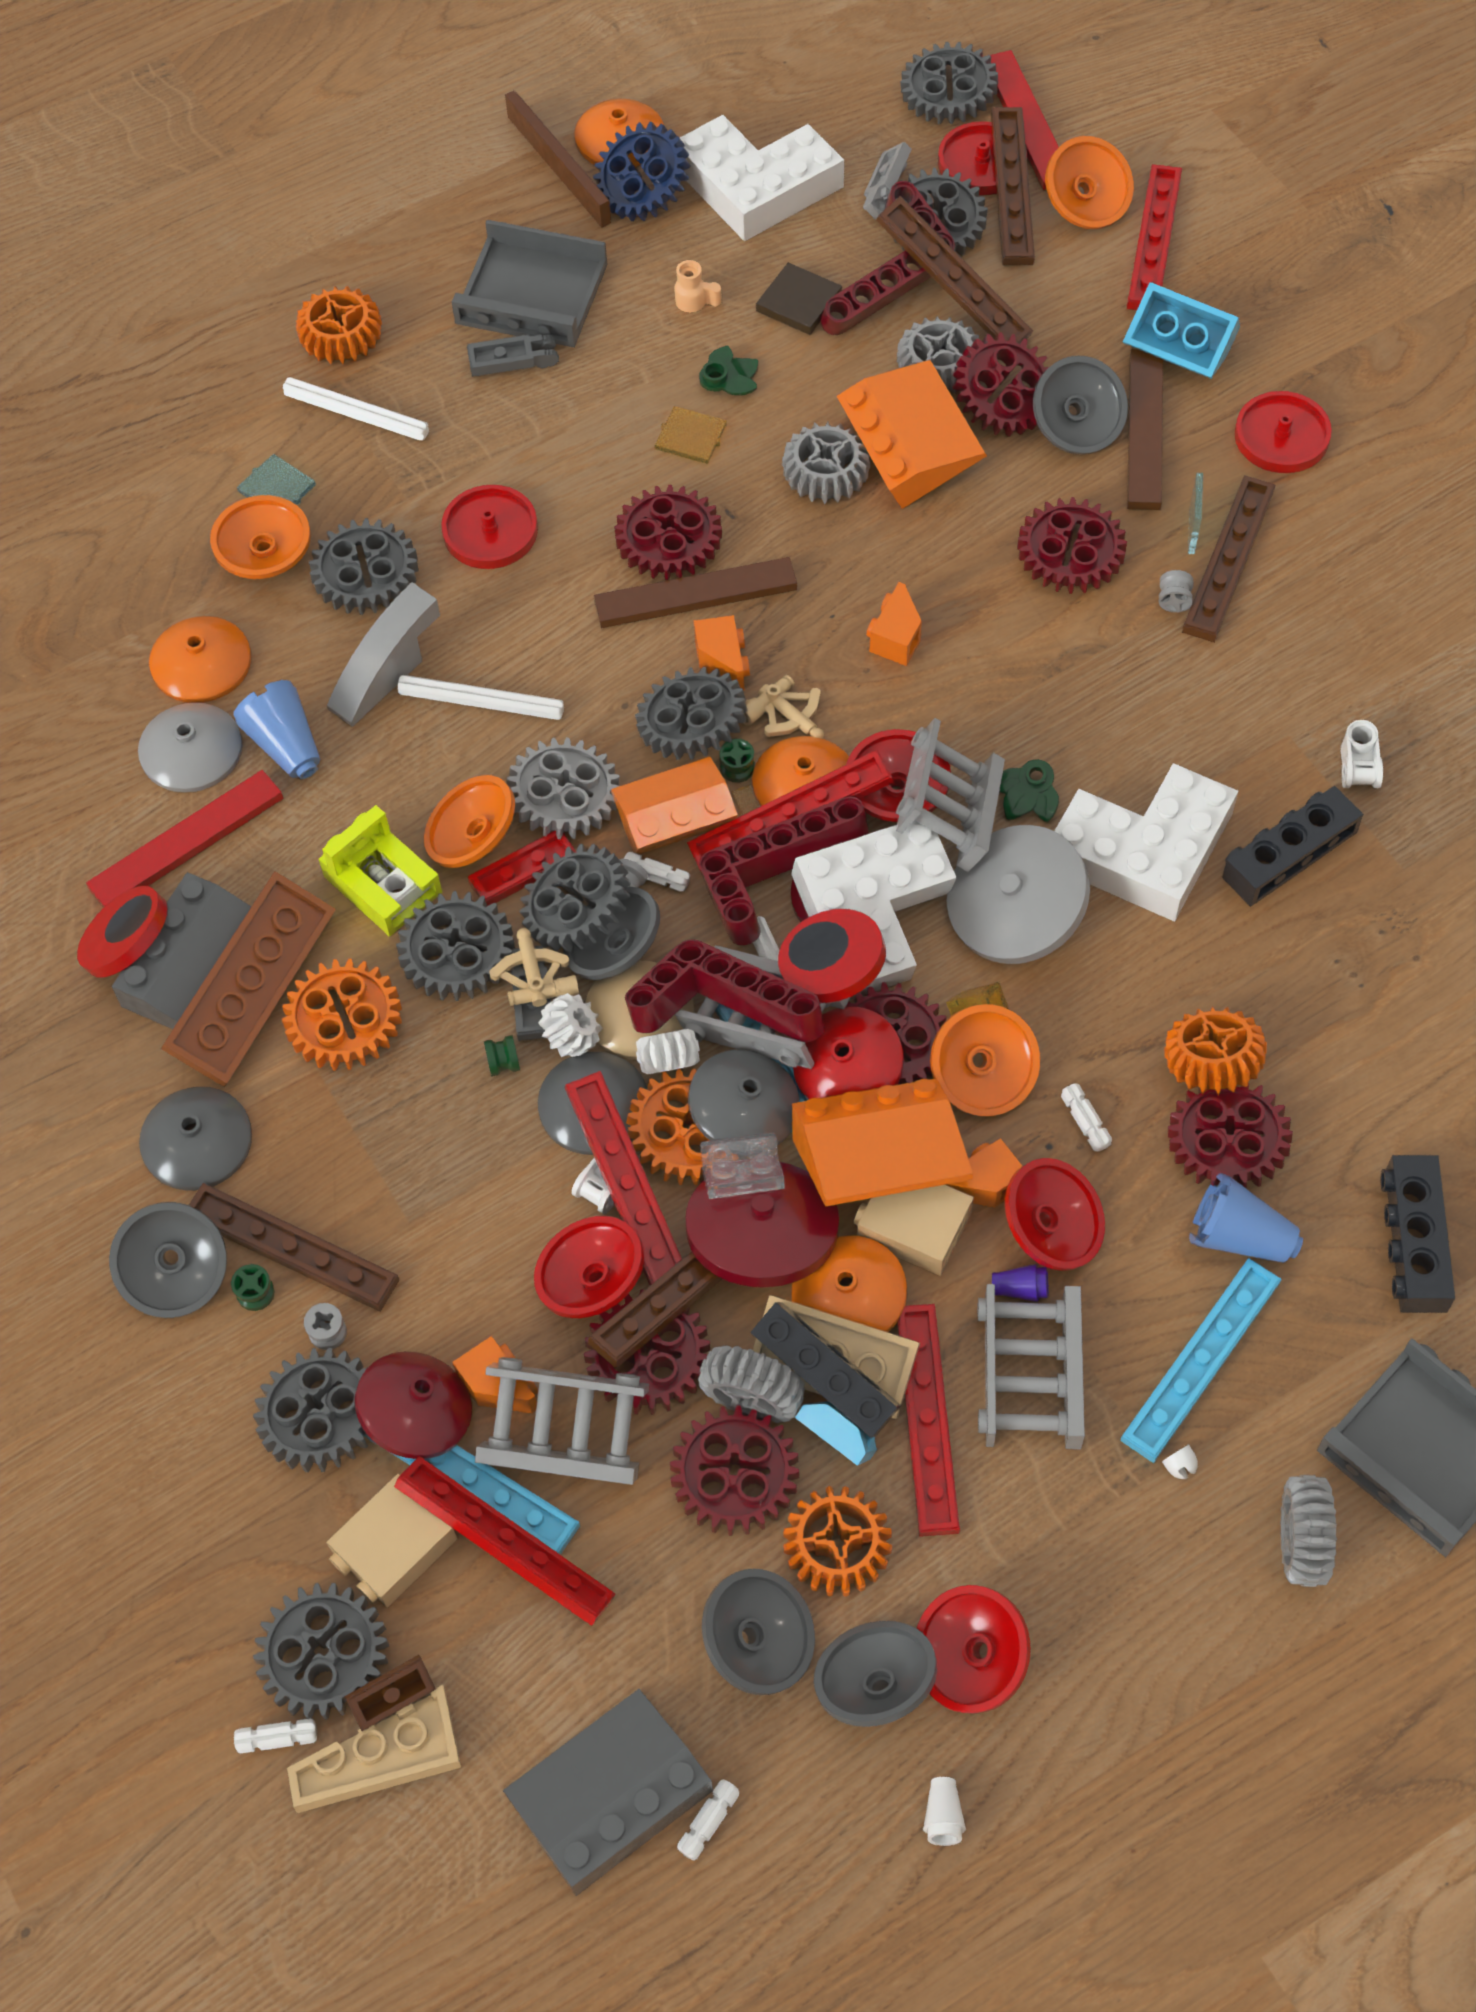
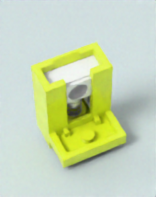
(360, 853)

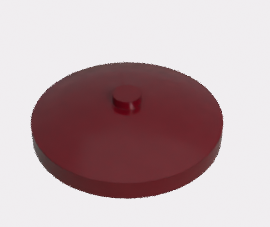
(763, 1235)

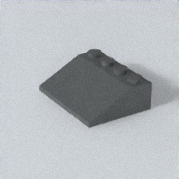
(193, 937)
(608, 1791)

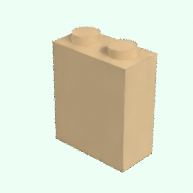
(917, 1224)
(389, 1544)

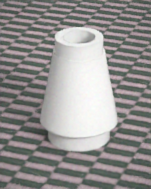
(944, 1814)

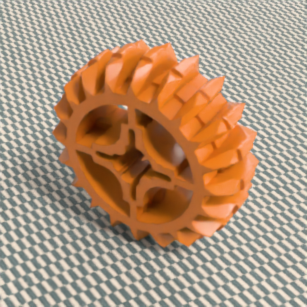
(338, 324)
(1215, 1050)
(822, 1542)

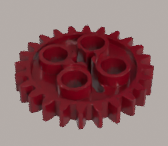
(982, 364)
(668, 532)
(1095, 552)
(916, 1023)
(1229, 1159)
(685, 1369)
(731, 1504)

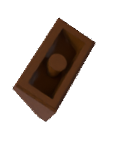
(390, 1692)

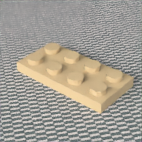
(877, 1353)

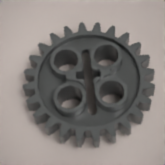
(972, 82)
(954, 204)
(338, 570)
(691, 713)
(562, 918)
(454, 945)
(294, 1392)
(294, 1629)

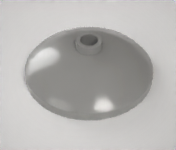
(190, 760)

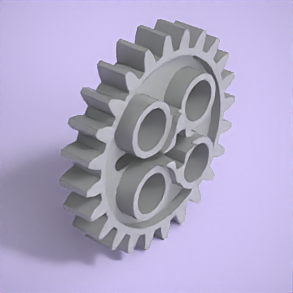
(563, 788)

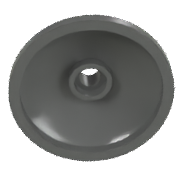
(1093, 392)
(623, 944)
(555, 1106)
(728, 1111)
(200, 1155)
(149, 1279)
(776, 1626)
(875, 1673)

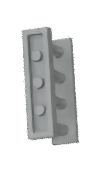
(980, 796)
(743, 1038)
(1065, 1348)
(577, 1459)

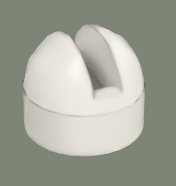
(1183, 1458)

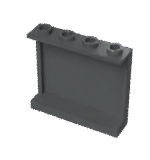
(532, 283)
(1414, 1446)

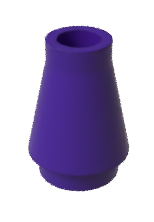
(1022, 1283)

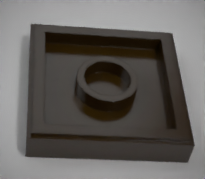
(797, 298)

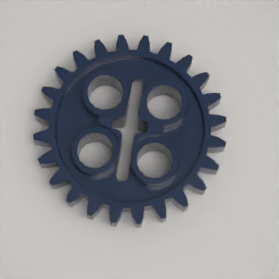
(664, 154)

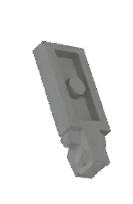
(885, 175)

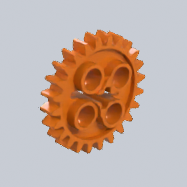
(309, 1026)
(669, 1154)

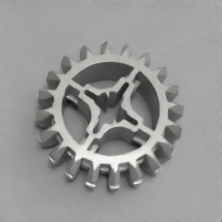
(936, 341)
(828, 453)
(751, 1381)
(1308, 1530)

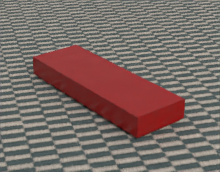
(516, 869)

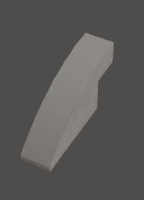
(384, 654)

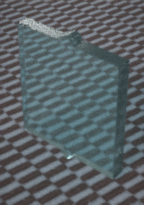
(277, 479)
(1195, 513)

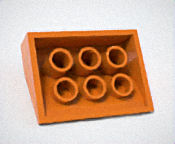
(911, 429)
(880, 1141)

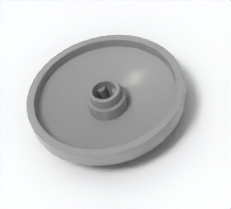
(1020, 896)

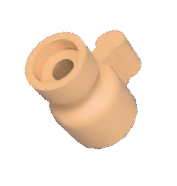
(692, 291)

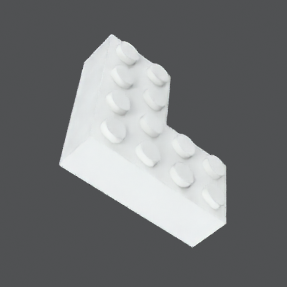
(760, 186)
(1155, 855)
(877, 878)

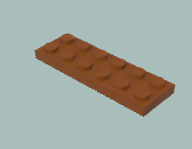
(248, 979)

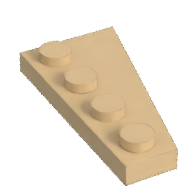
(393, 1752)

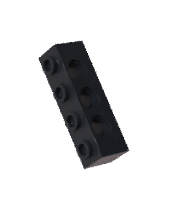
(1256, 880)
(1422, 1178)
(825, 1369)

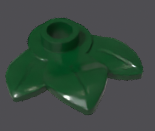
(728, 373)
(1025, 794)

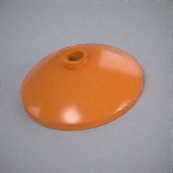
(605, 120)
(1101, 174)
(260, 537)
(200, 671)
(779, 766)
(469, 821)
(1008, 1063)
(877, 1287)

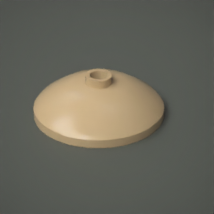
(608, 1001)

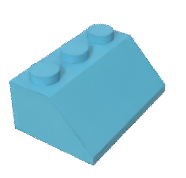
(1182, 330)

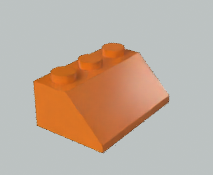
(674, 805)

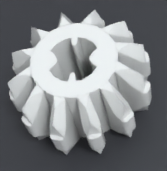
(570, 1025)
(667, 1051)

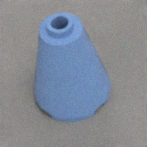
(280, 728)
(1243, 1224)

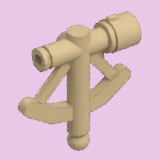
(776, 697)
(535, 989)

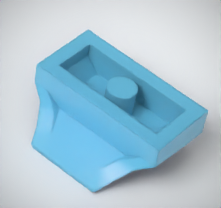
(838, 1431)

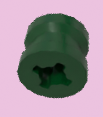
(743, 755)
(501, 1055)
(251, 1278)

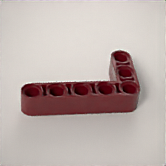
(893, 270)
(772, 852)
(728, 980)

